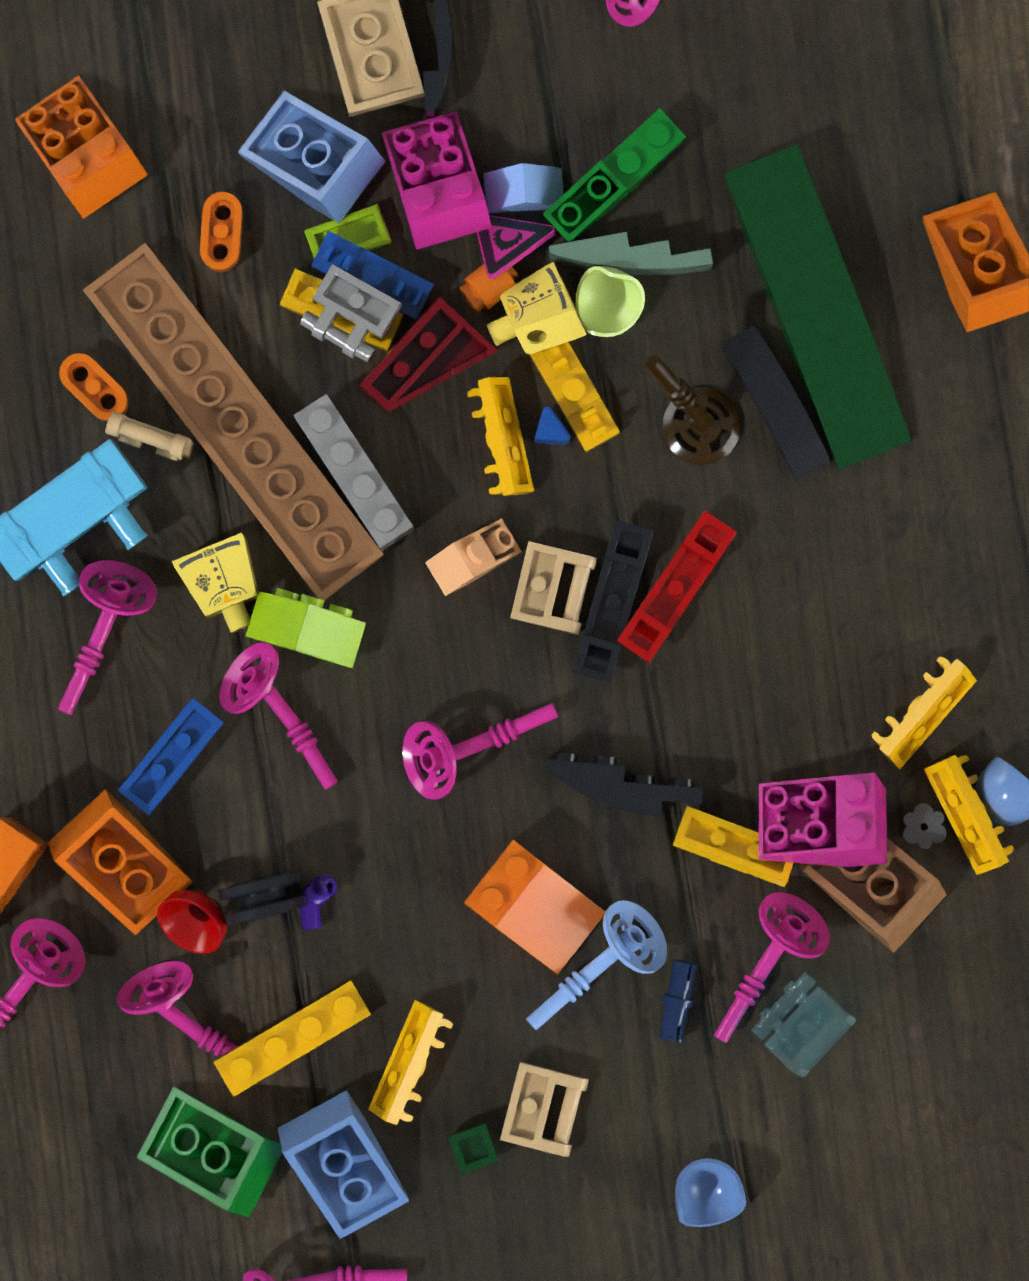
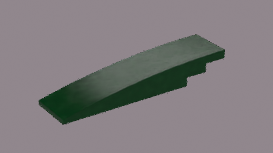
(816, 307)

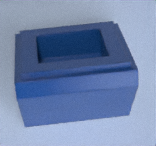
(551, 430)

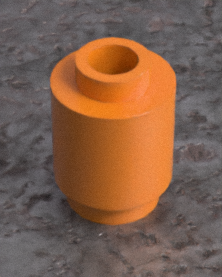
(486, 292)

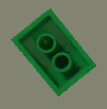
(211, 1152)

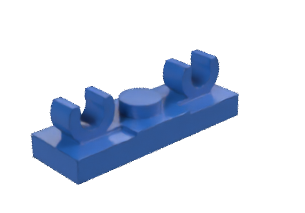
(375, 271)
(171, 756)

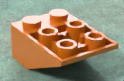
(81, 147)

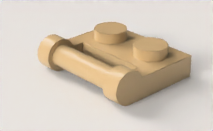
(134, 433)
(540, 584)
(531, 1105)

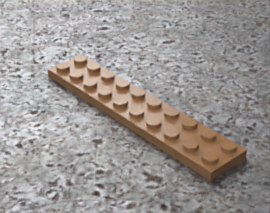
(233, 422)

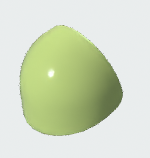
(608, 301)

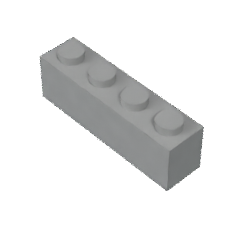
(354, 472)

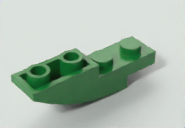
(615, 176)

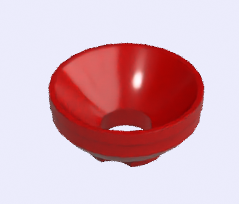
(188, 926)

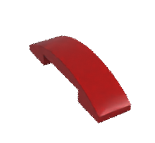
(676, 586)

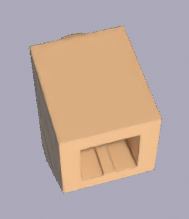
(473, 557)

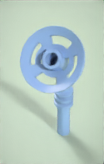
(620, 947)

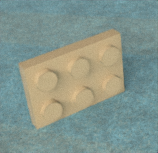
(371, 53)

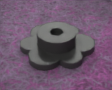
(933, 833)

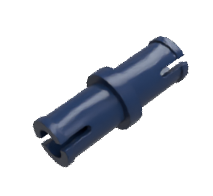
(678, 1000)

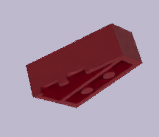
(425, 356)

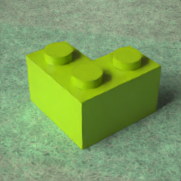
(306, 626)

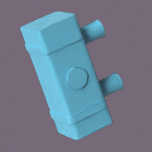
(66, 509)

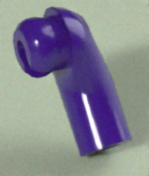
(316, 894)

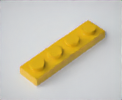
(292, 1038)

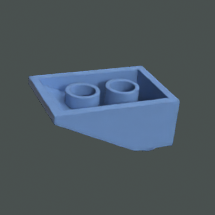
(312, 156)
(342, 1164)

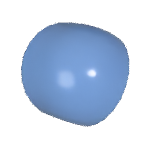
(1004, 793)
(708, 1193)

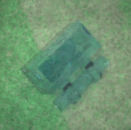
(809, 1030)

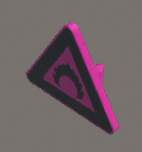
(510, 242)

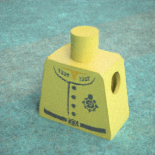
(538, 313)
(221, 580)

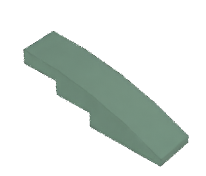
(637, 260)

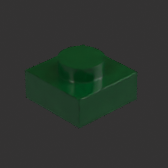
(473, 1148)

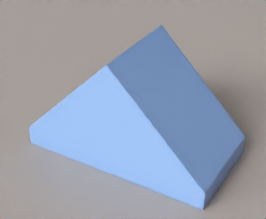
(522, 188)

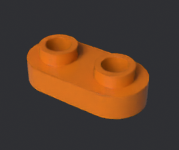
(221, 232)
(94, 388)

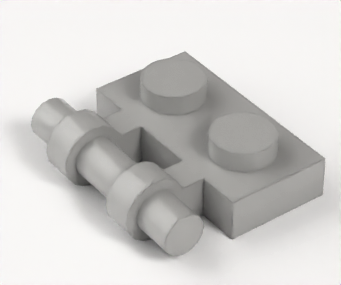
(356, 302)

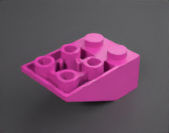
(436, 180)
(824, 821)

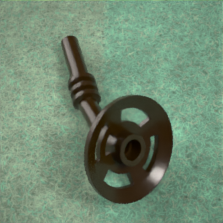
(700, 423)

